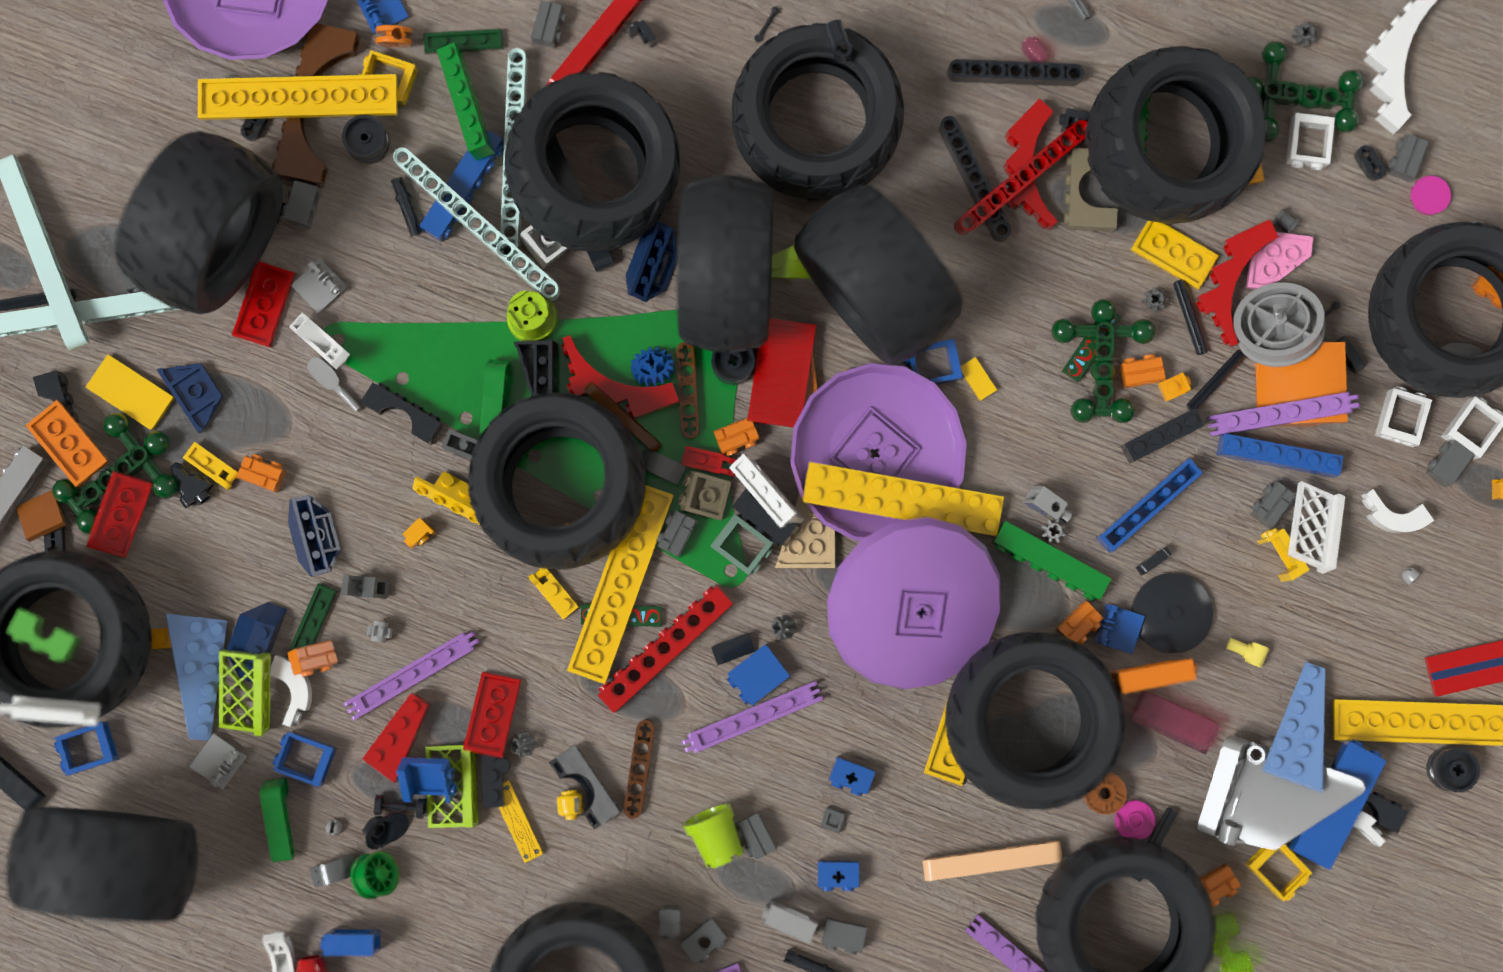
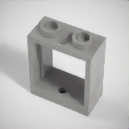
(789, 921)

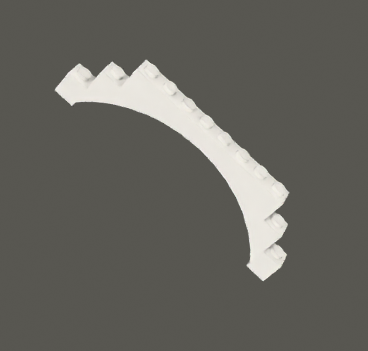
(1389, 61)

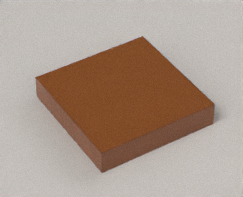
(40, 516)

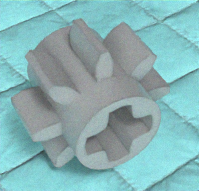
(1058, 529)
(379, 631)

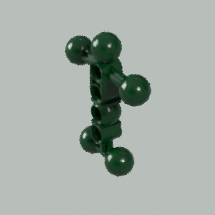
(1349, 83)
(1103, 312)
(155, 444)

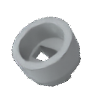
(1410, 575)
(337, 828)

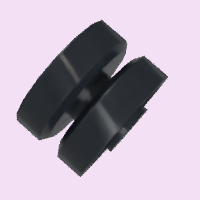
(356, 142)
(732, 374)
(1453, 769)

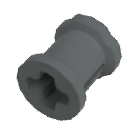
(1285, 221)

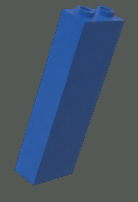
(1326, 838)

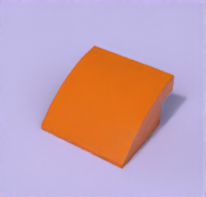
(1312, 378)

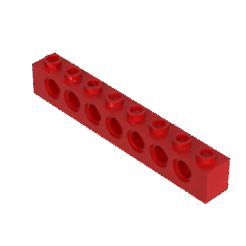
(615, 701)

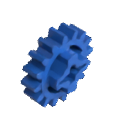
(642, 366)

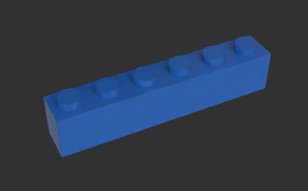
(464, 181)
(1279, 455)
(1149, 505)

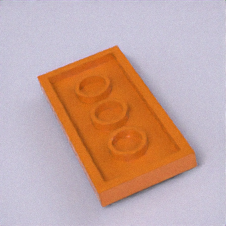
(67, 443)

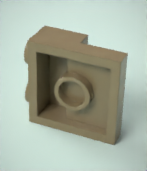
(704, 495)

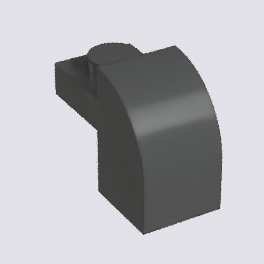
(662, 466)
(365, 586)
(332, 871)

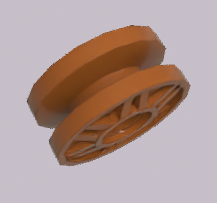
(1115, 799)

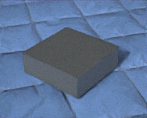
(833, 820)

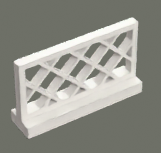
(766, 491)
(1329, 531)
(53, 710)

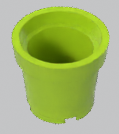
(539, 326)
(715, 835)

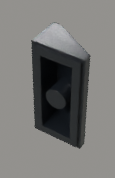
(733, 649)

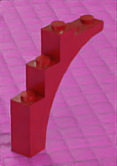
(1024, 137)
(1225, 275)
(641, 400)

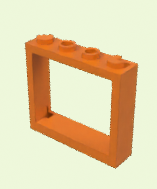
(1154, 675)

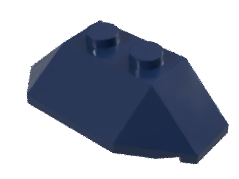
(652, 263)
(313, 535)
(256, 633)

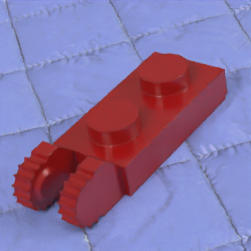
(706, 461)

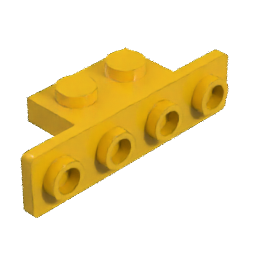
(447, 492)

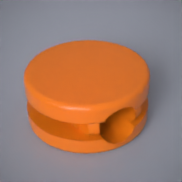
(394, 36)

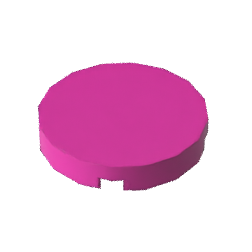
(1430, 195)
(1135, 820)

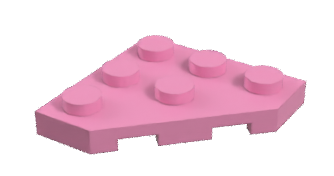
(1278, 259)

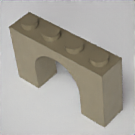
(1079, 214)

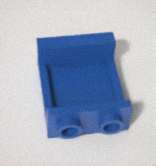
(757, 675)
(426, 777)

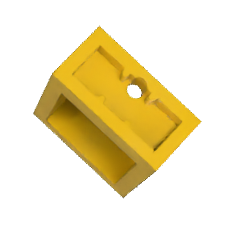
(407, 80)
(1288, 890)

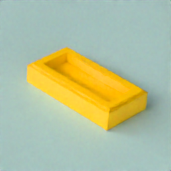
(977, 379)

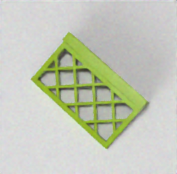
(260, 690)
(469, 789)

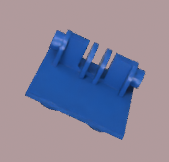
(382, 12)
(1119, 629)

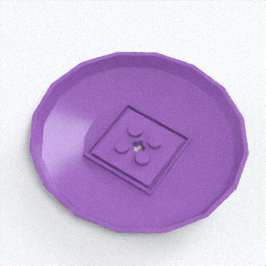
(244, 26)
(884, 411)
(895, 576)

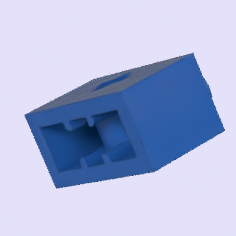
(863, 776)
(827, 869)

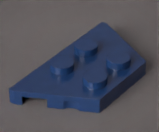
(193, 391)

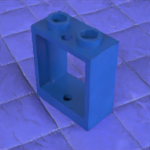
(953, 360)
(106, 743)
(323, 766)
(351, 942)

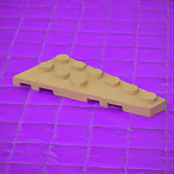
(812, 544)

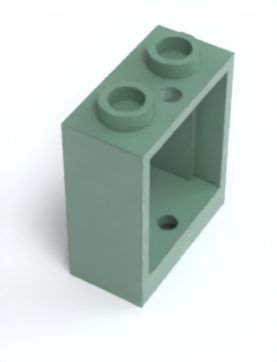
(724, 534)

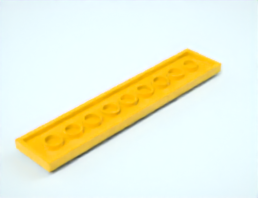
(297, 97)
(901, 498)
(619, 591)
(1417, 722)

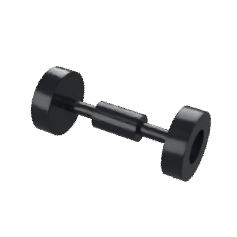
(420, 808)

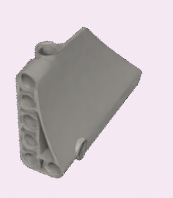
(1262, 808)

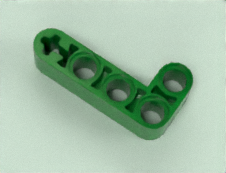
(494, 390)
(276, 819)

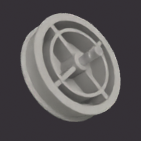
(1279, 324)

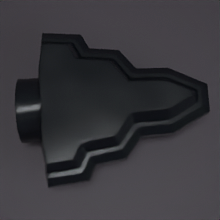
(192, 485)

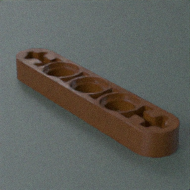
(687, 400)
(631, 424)
(633, 777)

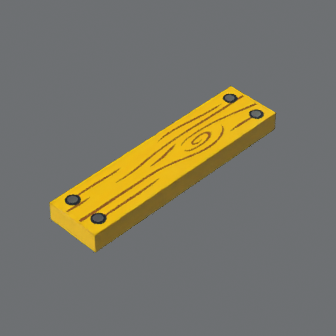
(519, 825)

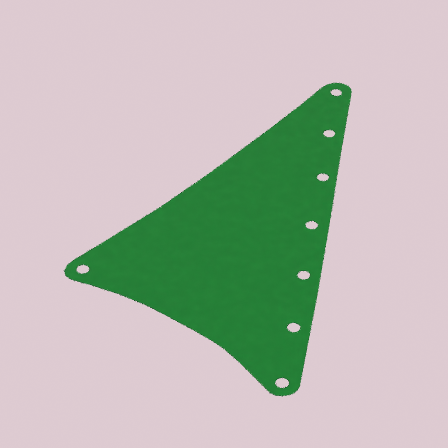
(448, 378)

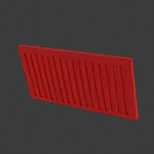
(782, 373)

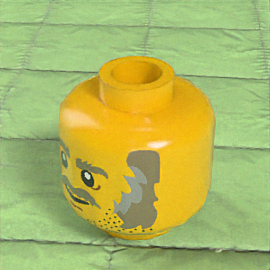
(570, 804)

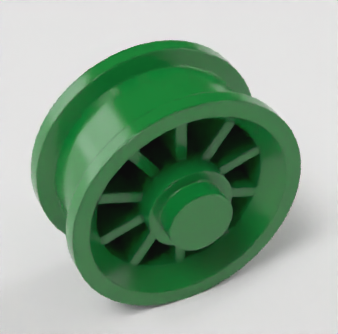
(374, 875)

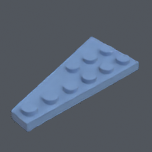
(196, 662)
(1300, 738)

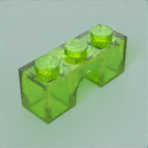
(1225, 929)

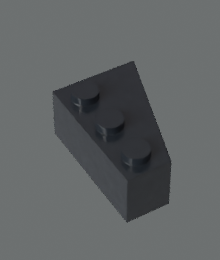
(539, 365)
(753, 511)

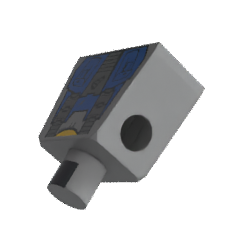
(1047, 504)

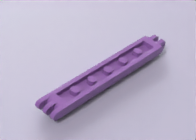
(1283, 413)
(411, 674)
(752, 718)
(1001, 947)

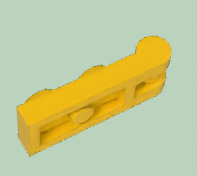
(210, 465)
(554, 593)

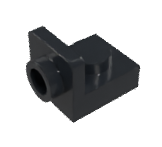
(645, 33)
(1072, 116)

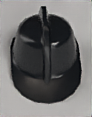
(384, 830)

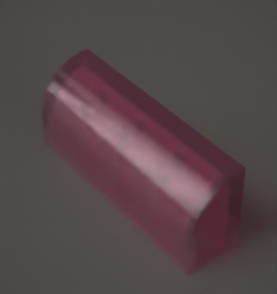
(1174, 721)

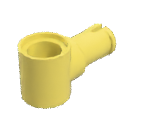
(1253, 653)

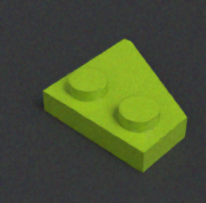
(787, 265)

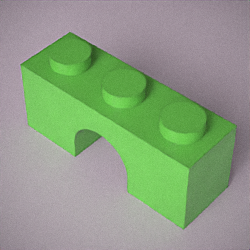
(27, 628)

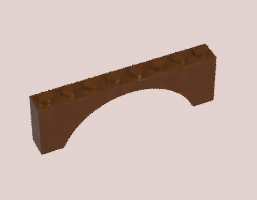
(322, 50)

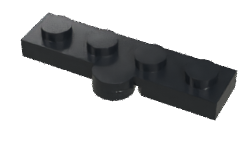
(493, 780)

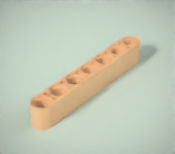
(992, 860)

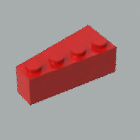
(398, 737)

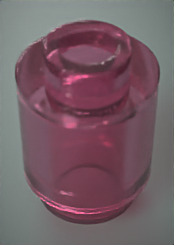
(1034, 49)

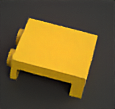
(1281, 542)

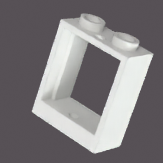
(1314, 122)
(1452, 434)
(1395, 435)

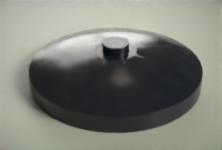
(1174, 611)

